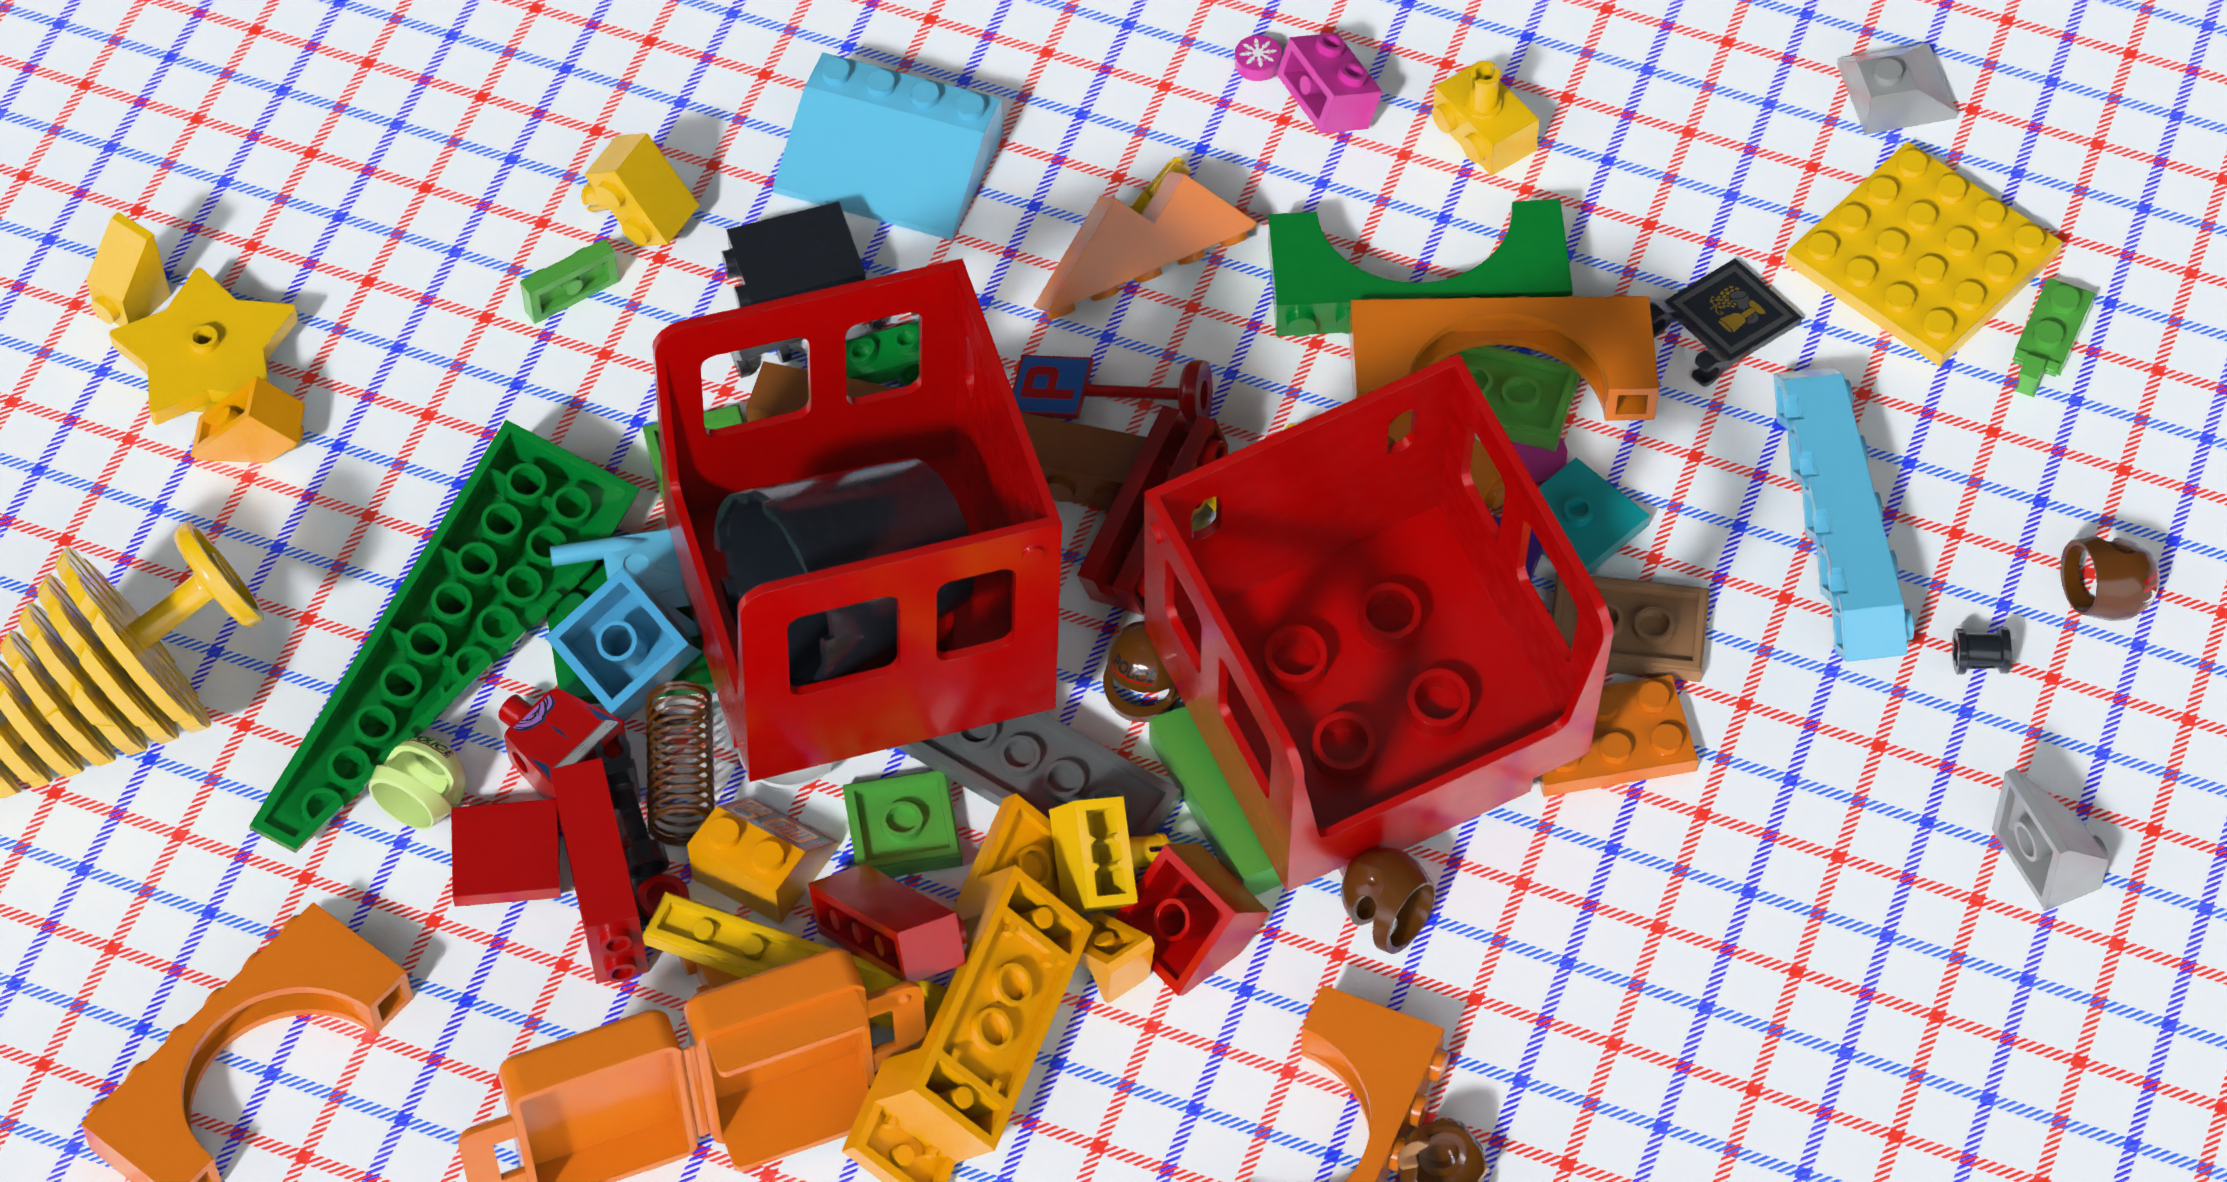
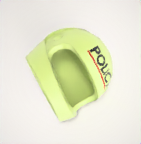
(419, 782)

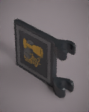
(1728, 314)

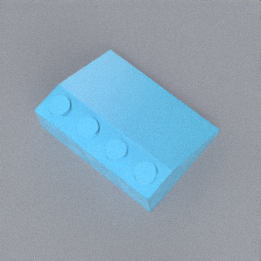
(889, 145)

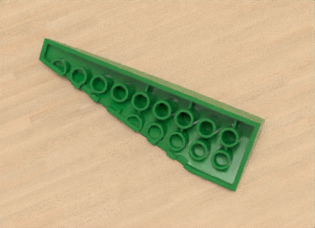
(451, 620)

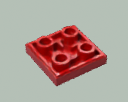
(505, 852)

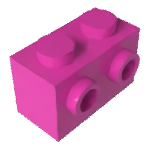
(1329, 83)

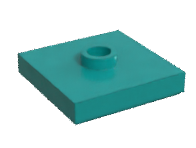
(1592, 513)

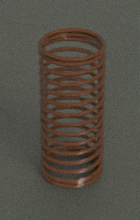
(659, 717)

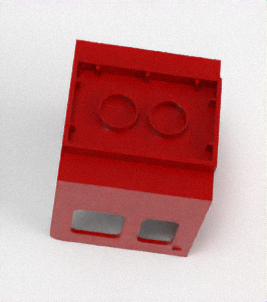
(959, 418)
(1370, 626)

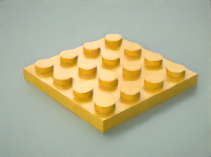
(1923, 253)

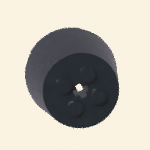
(830, 523)

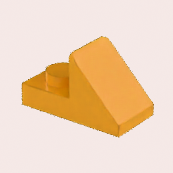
(1116, 956)

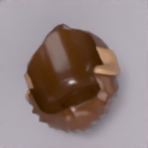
(1442, 1153)

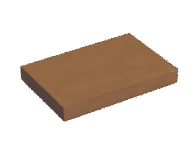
(1654, 626)

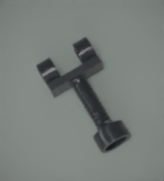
(645, 855)

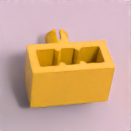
(1485, 117)
(639, 190)
(1098, 855)

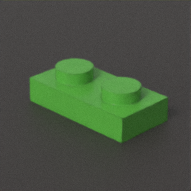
(569, 281)

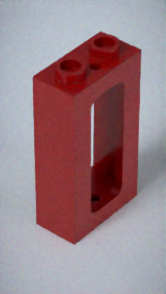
(599, 871)

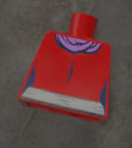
(556, 734)

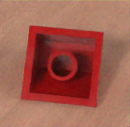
(1193, 914)

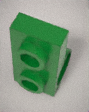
(885, 355)

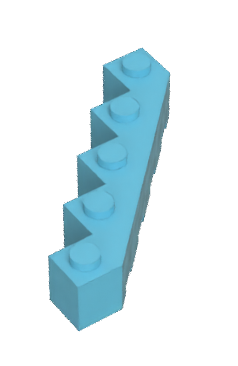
(1843, 514)

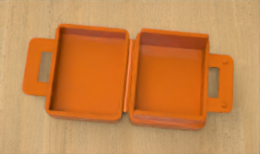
(766, 1073)

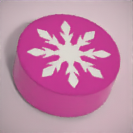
(1258, 57)

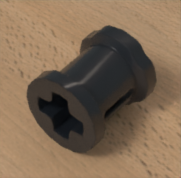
(1981, 650)

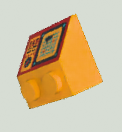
(758, 856)

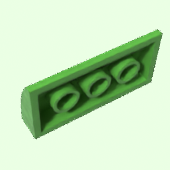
(1210, 799)

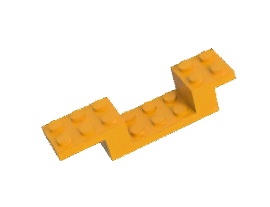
(968, 1074)

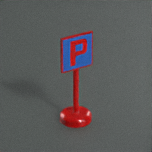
(1059, 384)

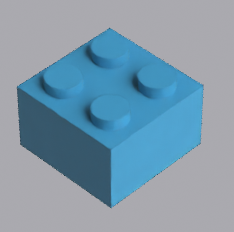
(623, 643)

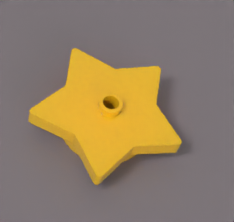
(202, 346)

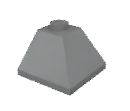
(1897, 88)
(2047, 843)

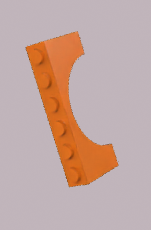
(1598, 336)
(305, 970)
(1383, 1062)

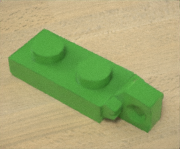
(2050, 333)

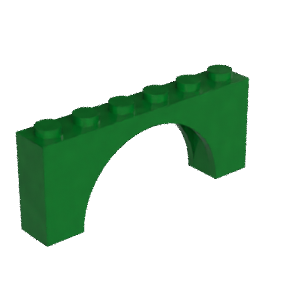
(1317, 284)

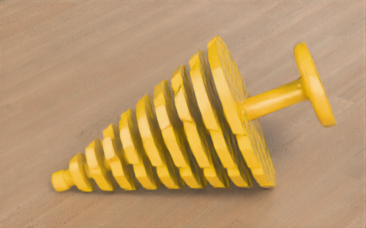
(100, 668)

